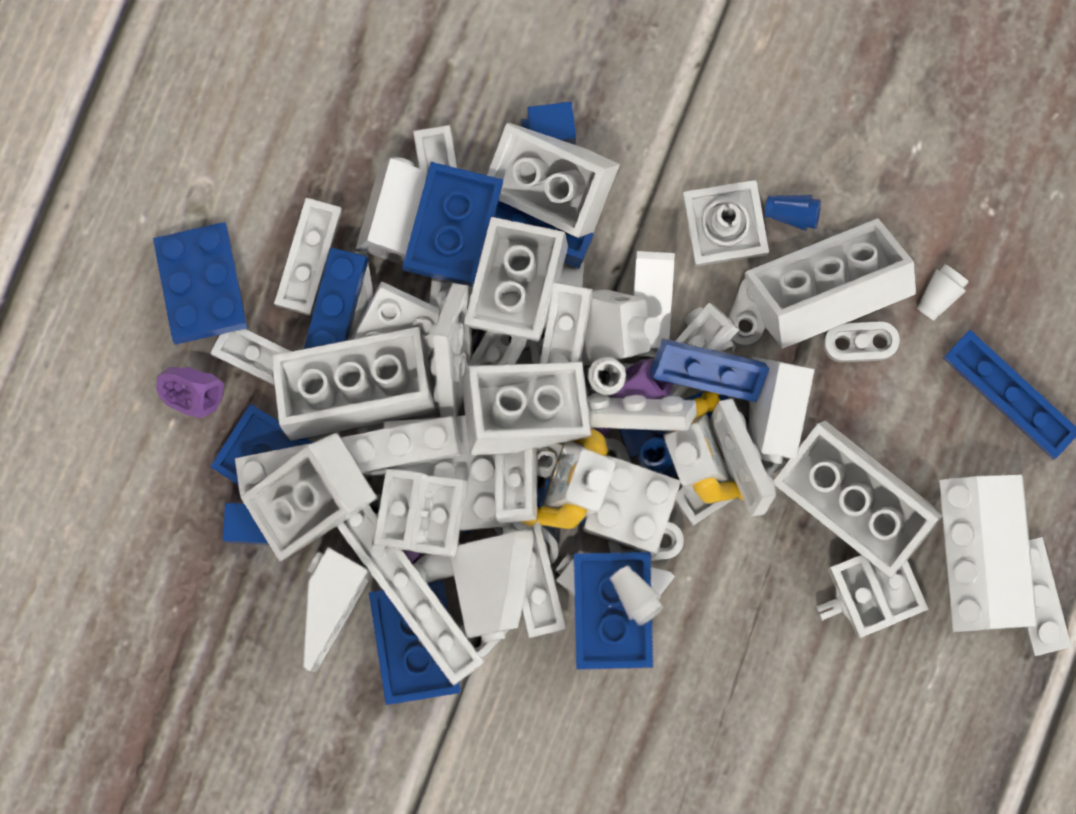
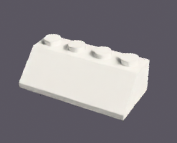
(831, 282)
(353, 384)
(857, 498)
(988, 553)

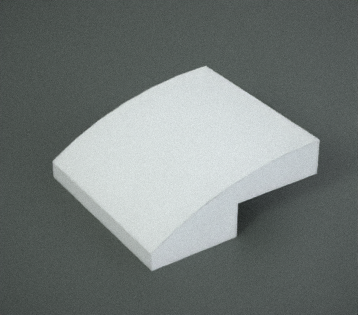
(420, 513)

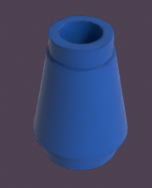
(794, 210)
(656, 457)

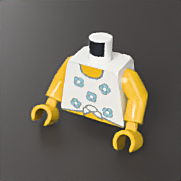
(699, 456)
(577, 483)

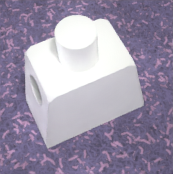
(617, 327)

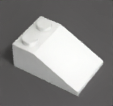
(552, 179)
(516, 279)
(524, 406)
(308, 496)
(331, 598)

